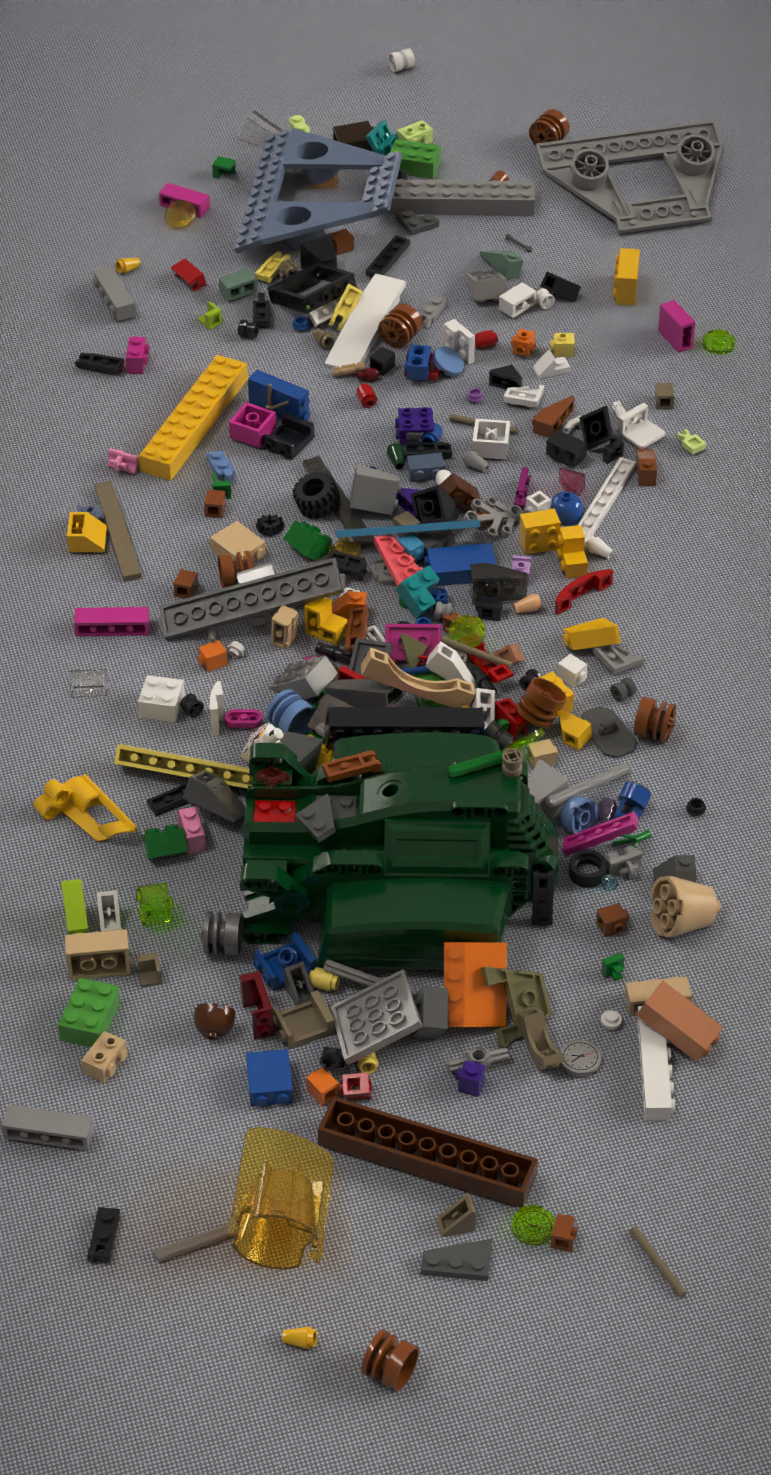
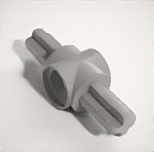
(481, 1056)

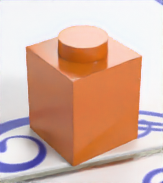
(212, 656)
(322, 1086)

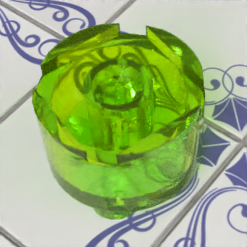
(154, 904)

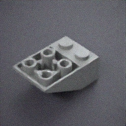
(305, 677)

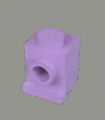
(523, 564)

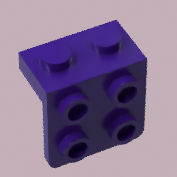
(413, 421)

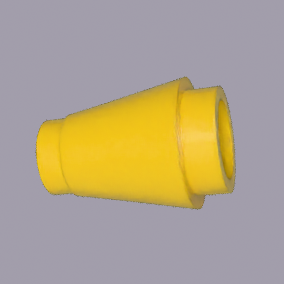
(125, 265)
(301, 1337)

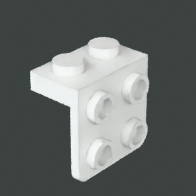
(637, 428)

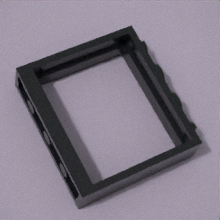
(284, 291)

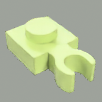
(691, 443)

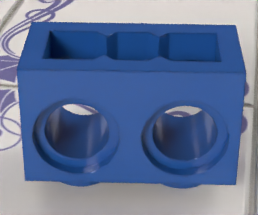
(418, 362)

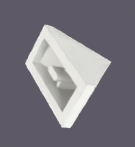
(108, 910)

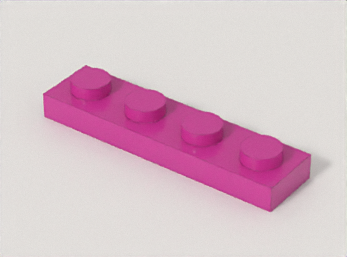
(601, 833)

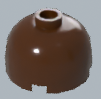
(213, 1020)

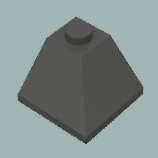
(306, 749)
(678, 866)

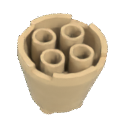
(682, 906)

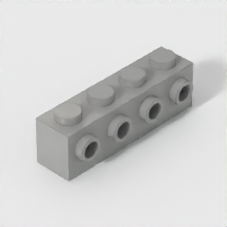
(114, 293)
(48, 1127)

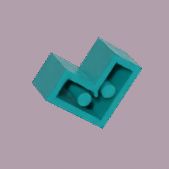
(415, 591)

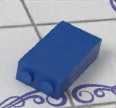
(281, 392)
(454, 562)

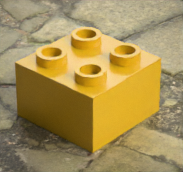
(539, 531)

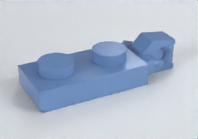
(220, 465)

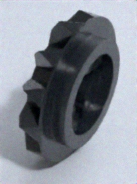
(276, 527)

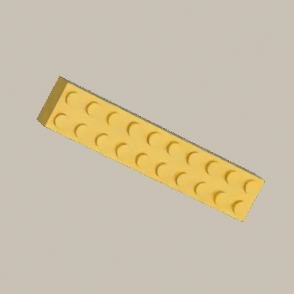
(193, 417)

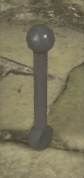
(509, 237)

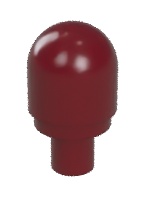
(368, 374)

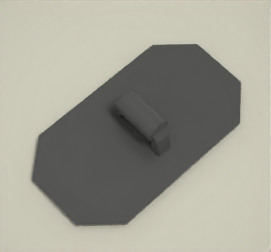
(609, 732)

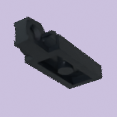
(261, 311)

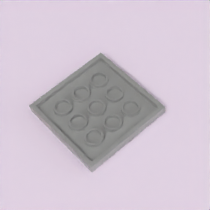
(376, 1017)

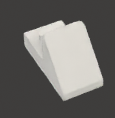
(550, 366)

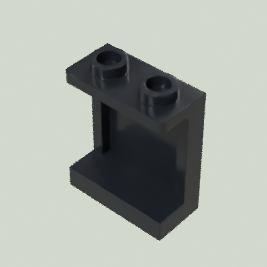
(289, 436)

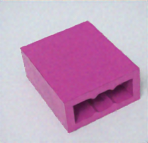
(676, 326)

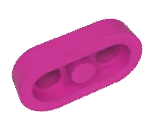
(243, 718)

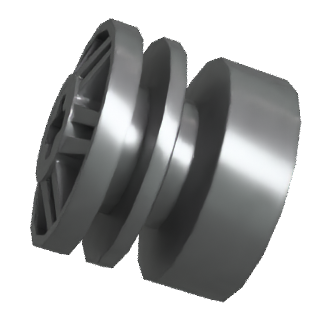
(222, 933)

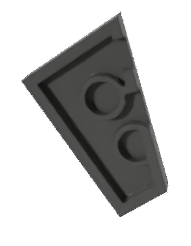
(459, 1261)

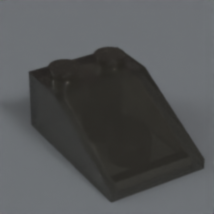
(496, 580)

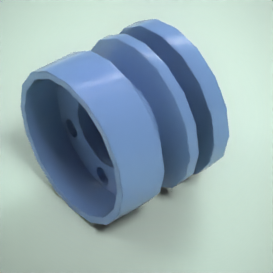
(289, 712)

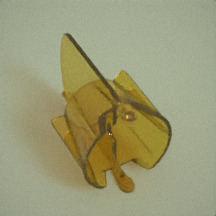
(280, 1199)

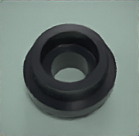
(696, 807)

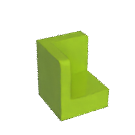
(212, 317)

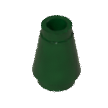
(396, 455)

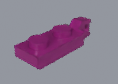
(521, 493)

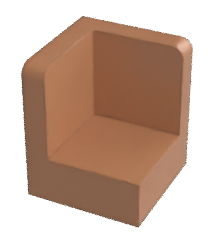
(511, 653)

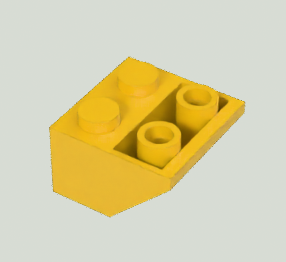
(85, 533)

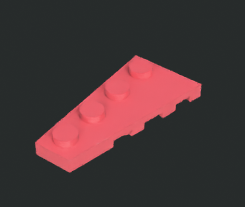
(395, 558)

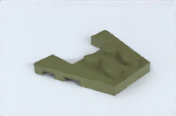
(524, 992)

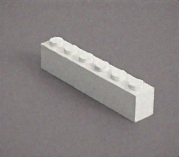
(655, 1073)

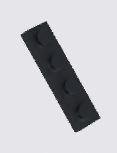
(388, 256)

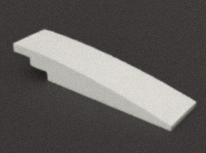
(361, 327)

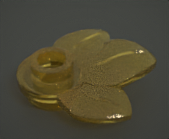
(345, 546)

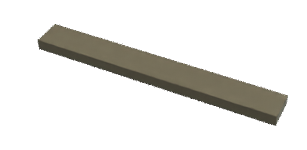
(117, 531)

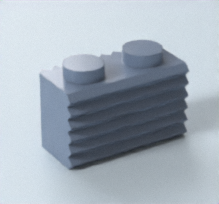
(424, 466)

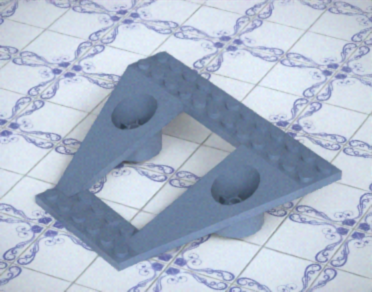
(319, 160)

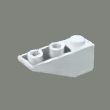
(448, 664)

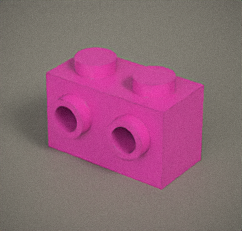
(137, 355)

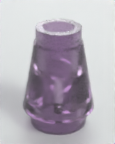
(606, 810)

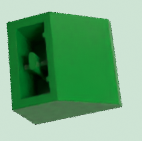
(308, 540)
(164, 842)

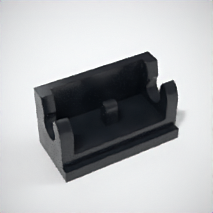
(350, 563)

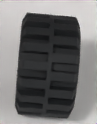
(316, 495)

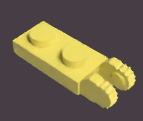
(270, 267)
(346, 305)

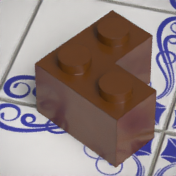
(460, 491)

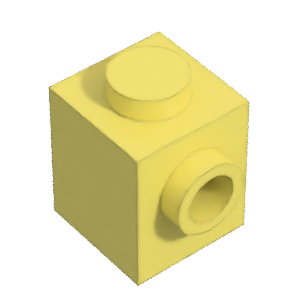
(563, 344)

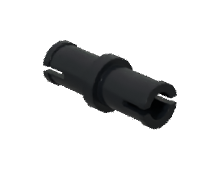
(333, 652)
(482, 681)

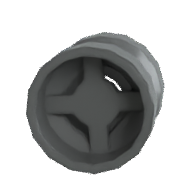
(623, 689)

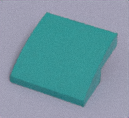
(381, 138)

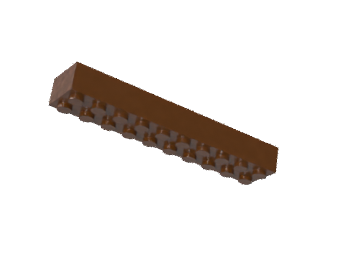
(428, 1152)

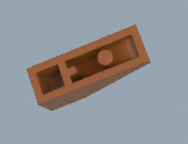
(553, 417)
(646, 467)

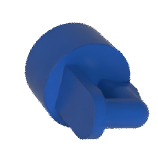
(634, 796)

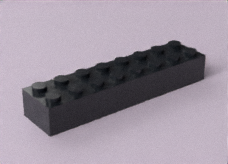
(362, 721)

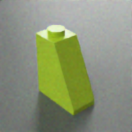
(74, 906)

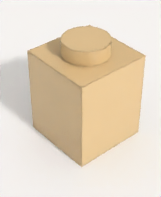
(542, 750)

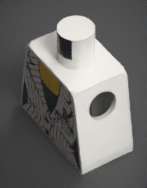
(263, 734)

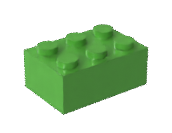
(418, 158)
(88, 1012)

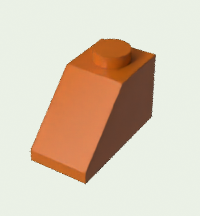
(349, 600)

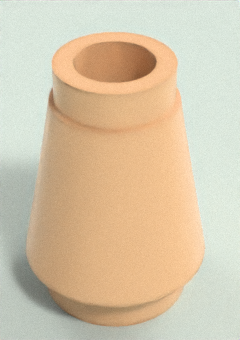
(528, 604)

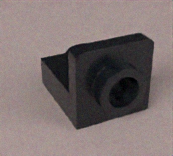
(613, 450)

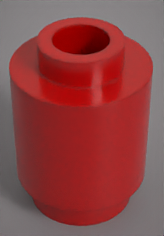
(485, 339)
(366, 395)

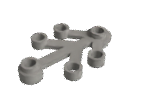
(512, 513)

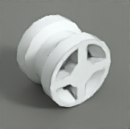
(544, 299)

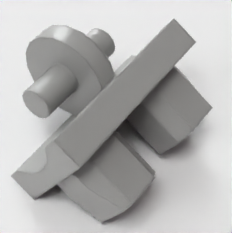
(624, 864)

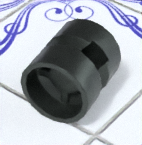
(503, 737)

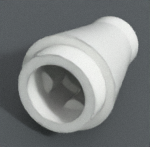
(598, 547)

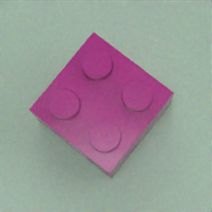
(251, 424)

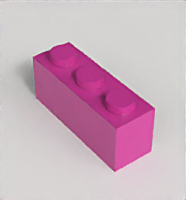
(172, 193)

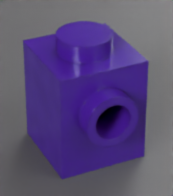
(471, 1078)

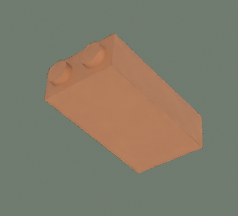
(680, 1021)

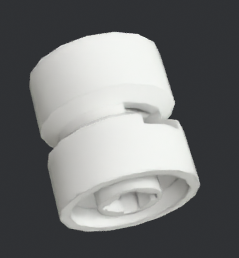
(400, 60)

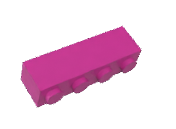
(112, 621)

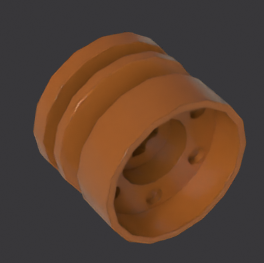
(549, 127)
(400, 326)
(228, 568)
(541, 702)
(657, 720)
(390, 1360)

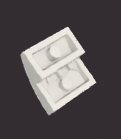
(216, 708)

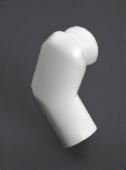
(571, 424)

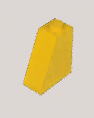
(591, 634)

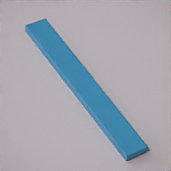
(407, 528)

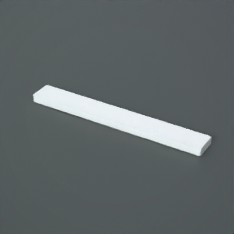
(606, 497)

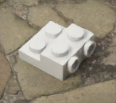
(459, 339)

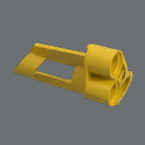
(75, 799)

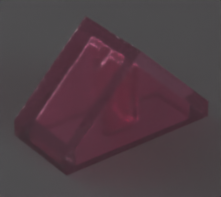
(572, 480)

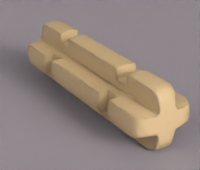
(348, 369)

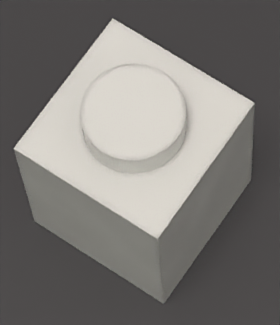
(572, 670)

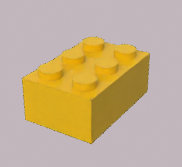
(626, 276)

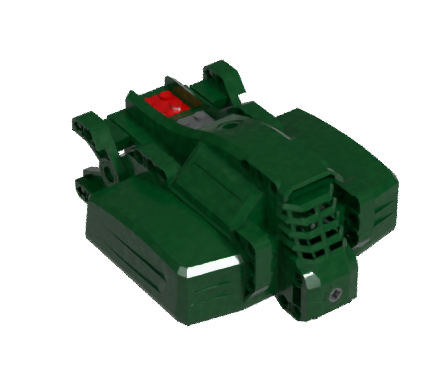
(410, 853)

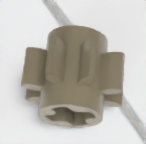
(287, 268)

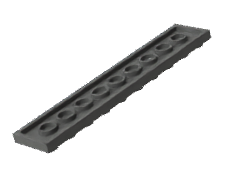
(250, 599)

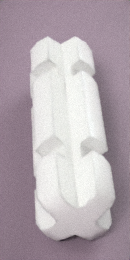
(618, 408)

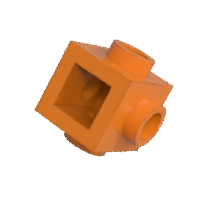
(523, 342)

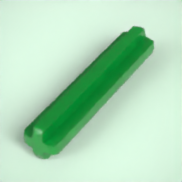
(475, 764)

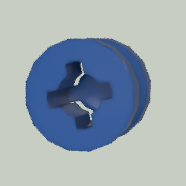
(439, 595)

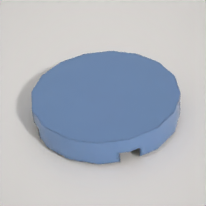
(448, 361)

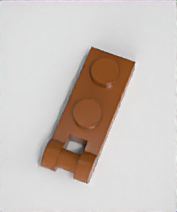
(356, 626)
(351, 766)

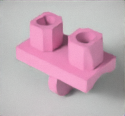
(122, 461)

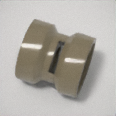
(512, 762)

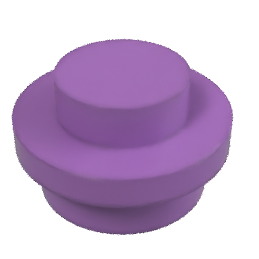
(475, 395)

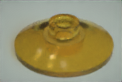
(178, 209)

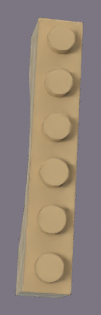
(452, 693)

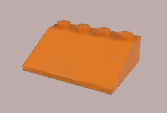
(468, 998)

